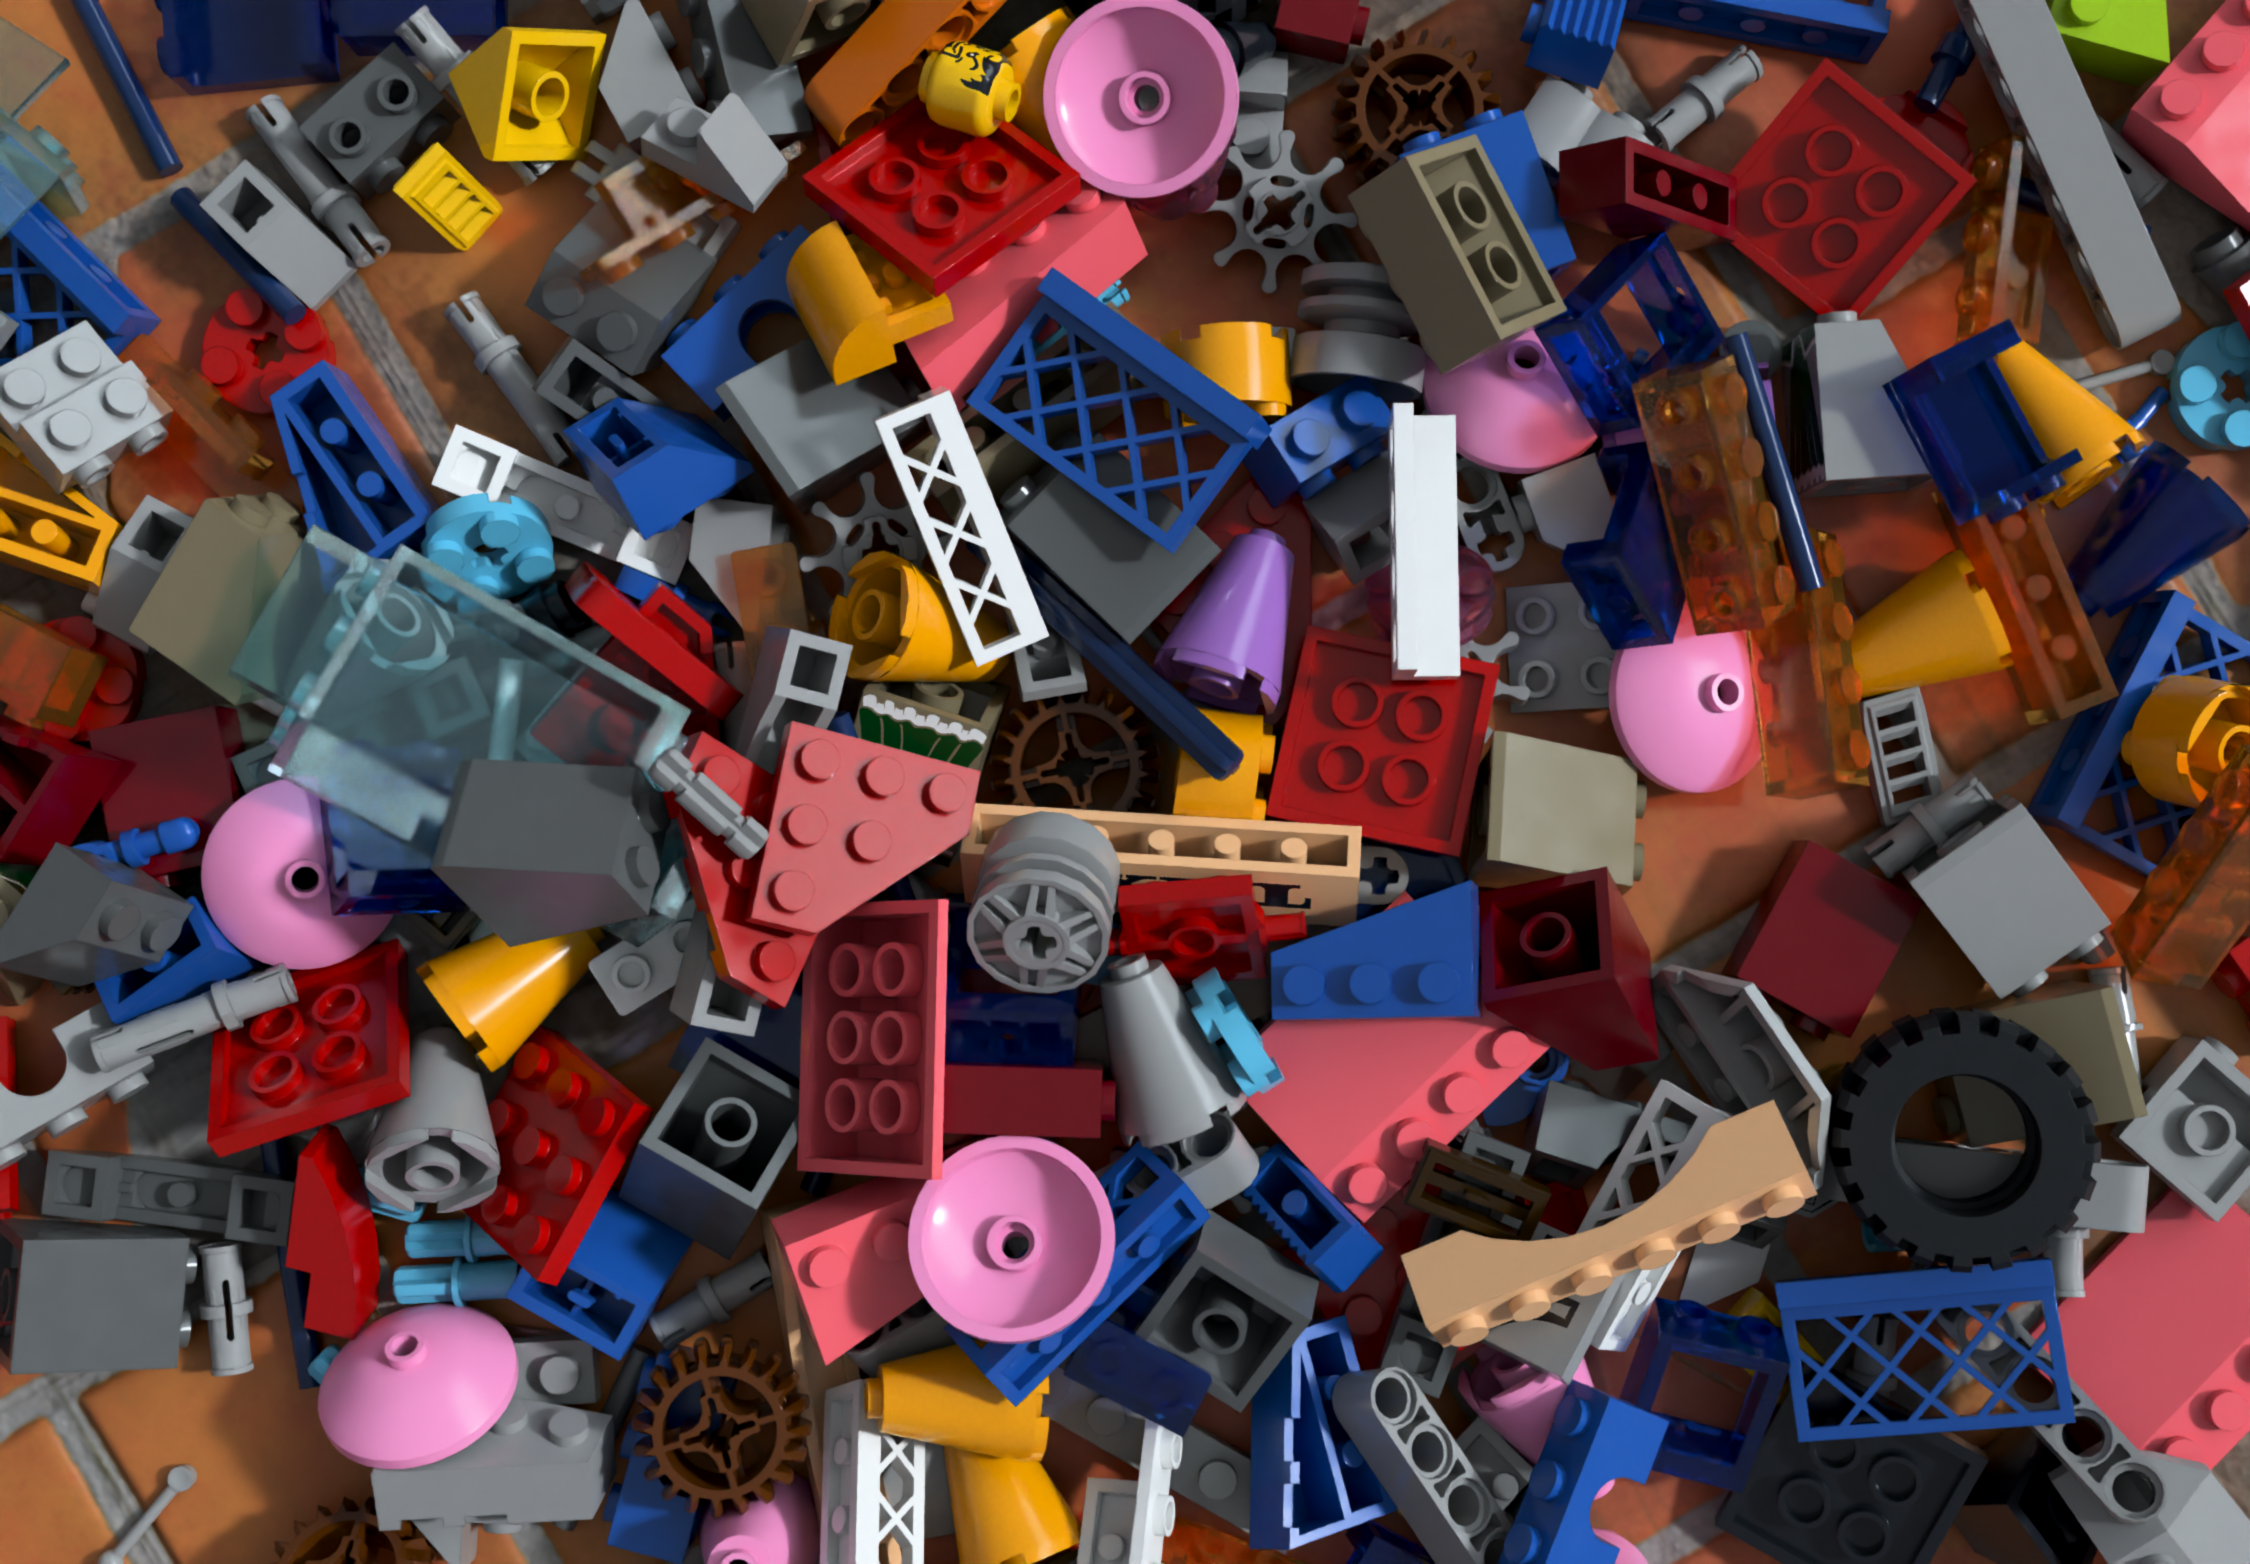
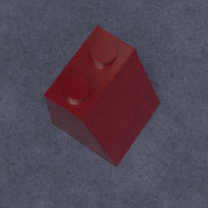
(1570, 968)

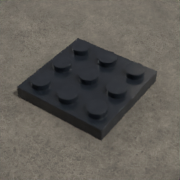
(1850, 1496)

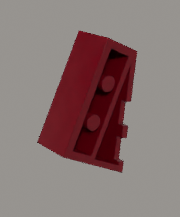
(45, 790)

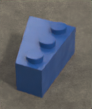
(349, 465)
(1391, 965)
(1303, 1462)

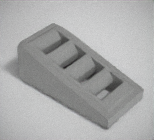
(1921, 750)

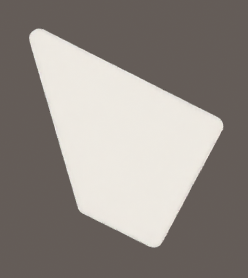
(1722, 1270)

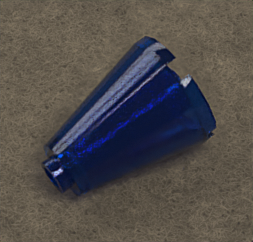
(2152, 532)

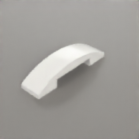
(569, 503)

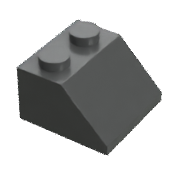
(632, 316)
(89, 920)
(1230, 1308)

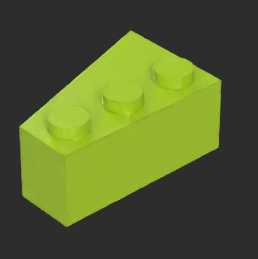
(2115, 37)

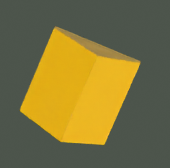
(531, 92)

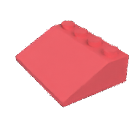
(2198, 115)
(875, 1042)
(1374, 1090)
(2167, 1332)

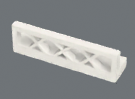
(983, 516)
(1423, 545)
(1639, 1285)
(852, 1484)

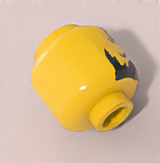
(969, 88)

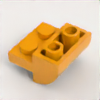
(857, 303)

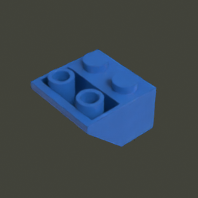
(654, 462)
(611, 1278)

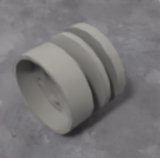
(1358, 335)
(1044, 903)

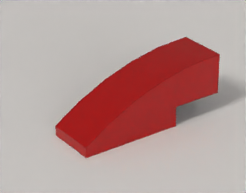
(334, 1237)

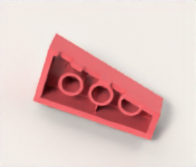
(1085, 240)
(853, 1259)

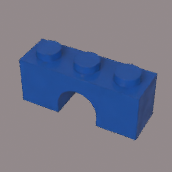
(717, 344)
(1587, 1446)
(636, 1509)

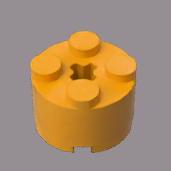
(1242, 361)
(2187, 736)
(1238, 794)

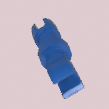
(640, 585)
(137, 846)

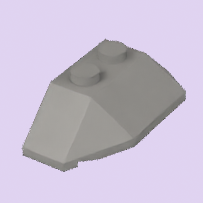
(1744, 1055)
(2194, 1527)

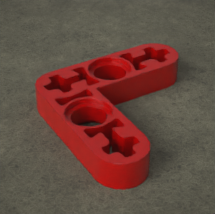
(622, 618)

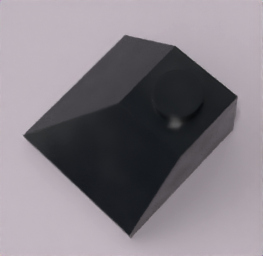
(2016, 1509)

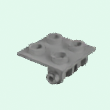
(1558, 649)

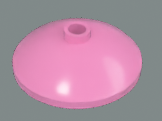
(1096, 89)
(1510, 414)
(1671, 711)
(251, 886)
(1000, 1193)
(418, 1386)

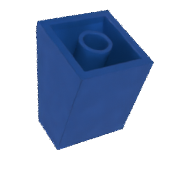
(1521, 172)

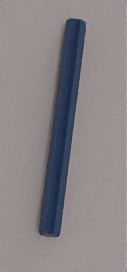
(1127, 670)

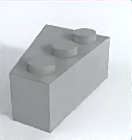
(530, 1465)

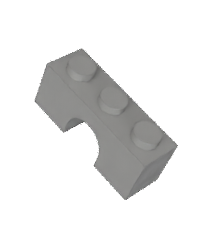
(79, 1089)

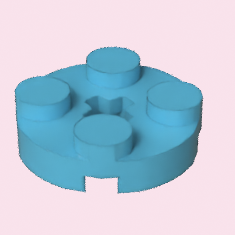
(2197, 387)
(514, 528)
(1224, 1017)

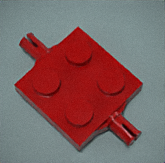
(1201, 927)

